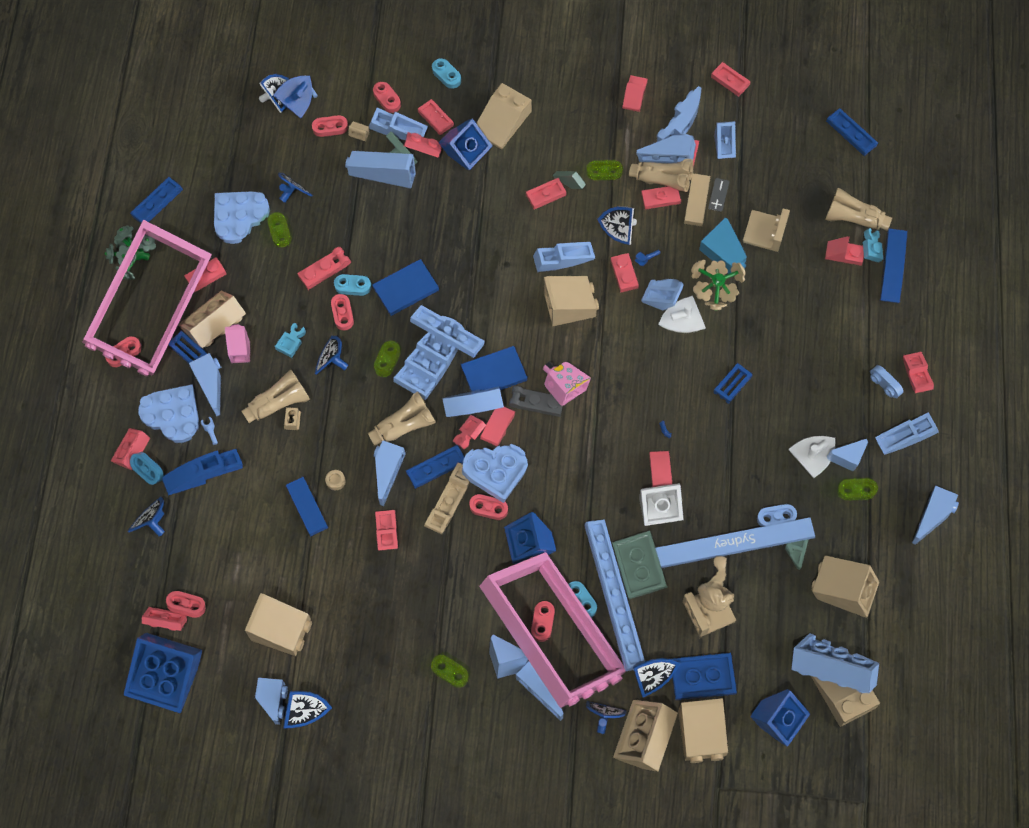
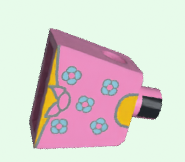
(565, 381)

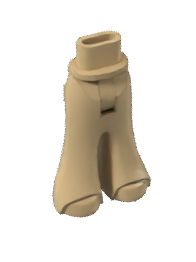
(668, 174)
(850, 209)
(281, 394)
(396, 424)

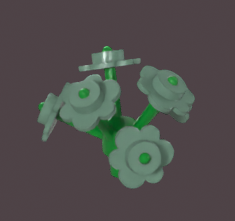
(123, 238)

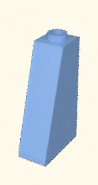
(382, 167)

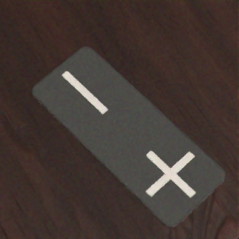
(718, 194)

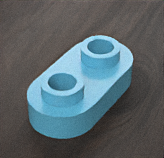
(445, 72)
(351, 286)
(584, 597)

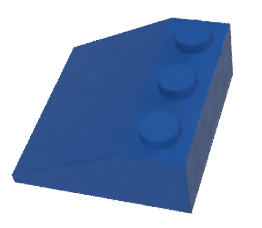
(162, 672)

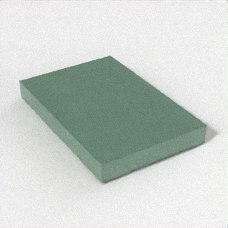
(639, 565)

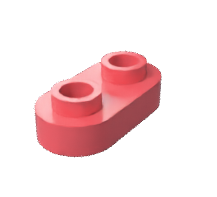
(385, 96)
(330, 126)
(342, 313)
(125, 346)
(489, 504)
(187, 603)
(542, 620)

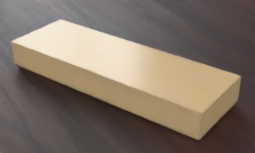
(697, 200)

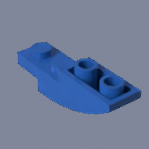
(200, 469)

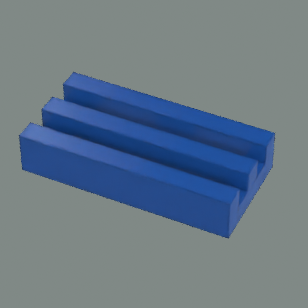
(176, 340)
(717, 390)

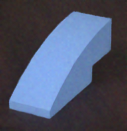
(396, 123)
(563, 256)
(473, 402)
(907, 434)

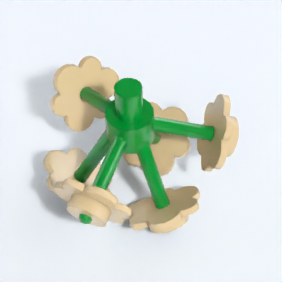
(716, 273)

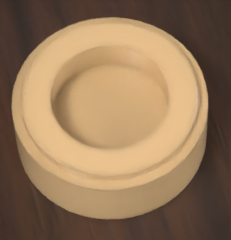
(335, 480)

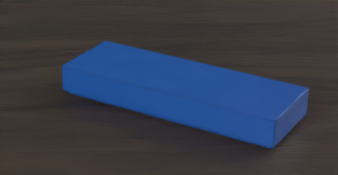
(852, 132)
(156, 200)
(435, 466)
(306, 506)

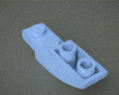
(684, 116)

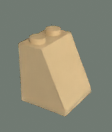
(569, 299)
(846, 585)
(278, 625)
(703, 730)

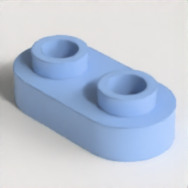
(886, 381)
(776, 515)

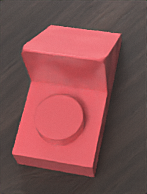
(634, 93)
(842, 251)

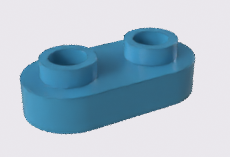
(146, 468)

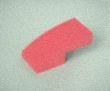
(917, 372)
(497, 425)
(660, 468)
(386, 530)

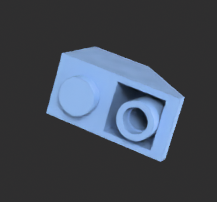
(270, 696)

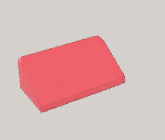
(132, 443)

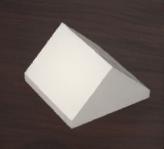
(661, 504)

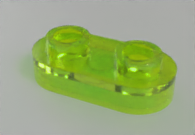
(604, 170)
(279, 231)
(387, 357)
(856, 488)
(450, 671)

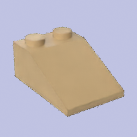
(504, 115)
(846, 702)

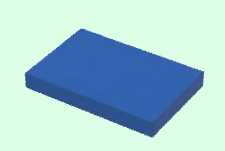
(405, 287)
(494, 370)
(704, 677)

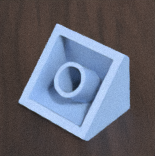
(506, 657)

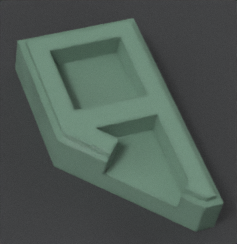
(570, 179)
(796, 551)

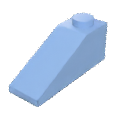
(668, 150)
(209, 378)
(388, 462)
(937, 510)
(532, 682)

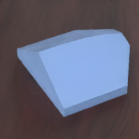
(662, 293)

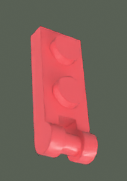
(324, 268)

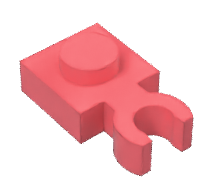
(470, 429)

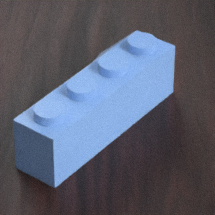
(834, 664)

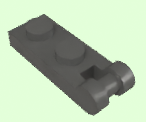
(535, 402)

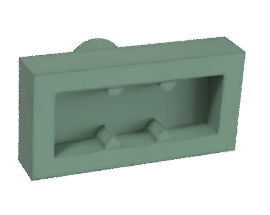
(399, 147)

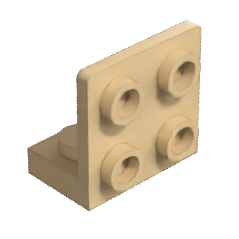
(766, 229)
(704, 619)

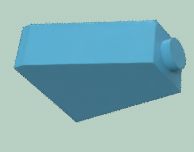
(723, 245)

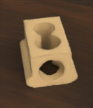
(359, 131)
(295, 425)

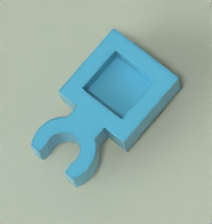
(871, 247)
(290, 342)

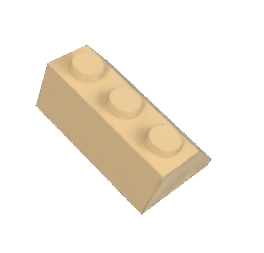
(212, 319)
(645, 734)

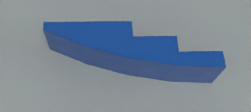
(893, 266)

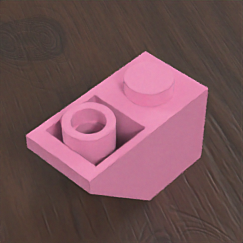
(237, 344)

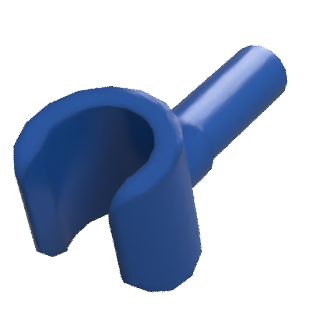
(641, 259)

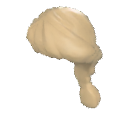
(713, 594)

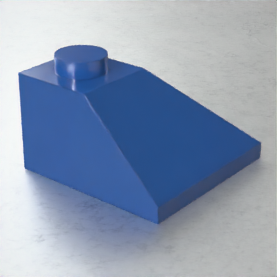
(466, 144)
(528, 538)
(781, 716)

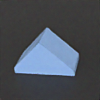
(725, 140)
(848, 455)

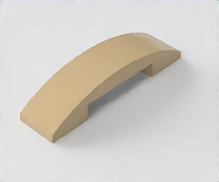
(449, 501)

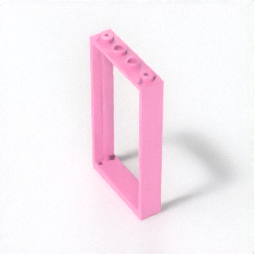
(174, 242)
(528, 645)

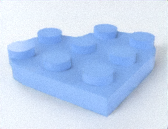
(237, 213)
(172, 412)
(495, 470)

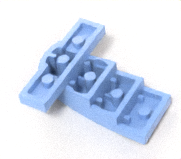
(434, 351)

